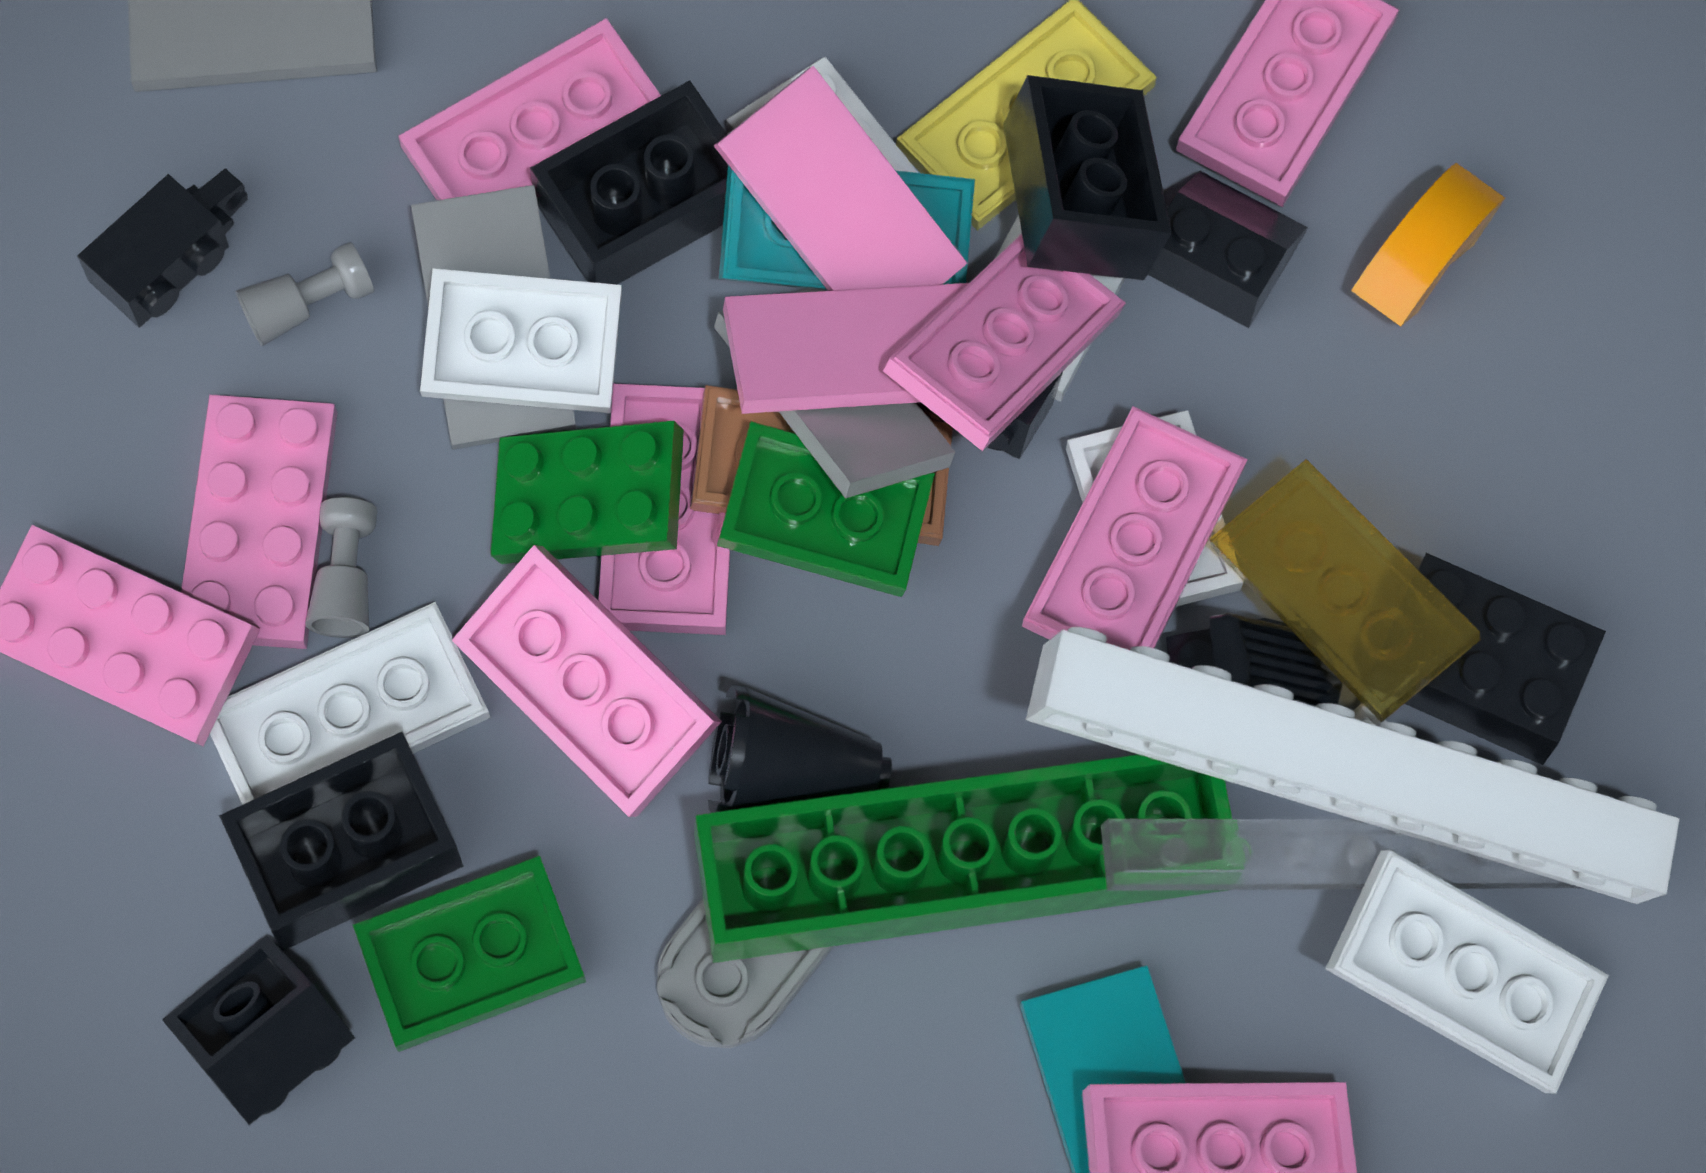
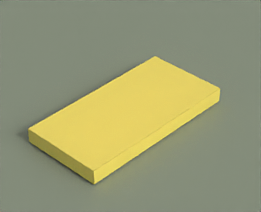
(967, 130)

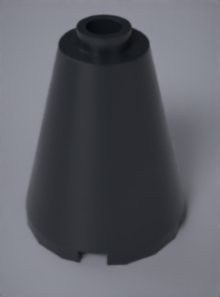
(786, 755)

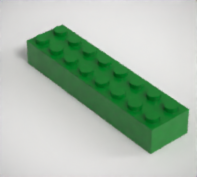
(932, 854)

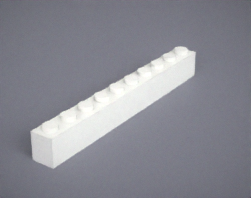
(1352, 766)

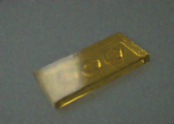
(1345, 590)

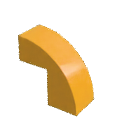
(1426, 242)

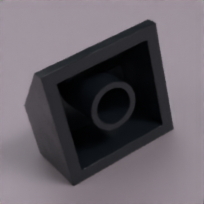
(1225, 248)
(259, 1029)

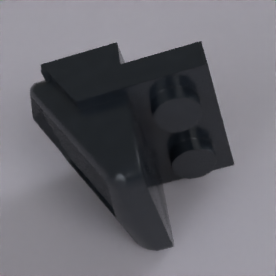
(1257, 655)

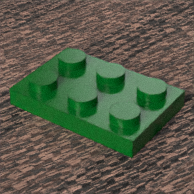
(588, 492)
(797, 517)
(469, 953)

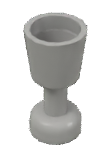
(282, 303)
(341, 590)

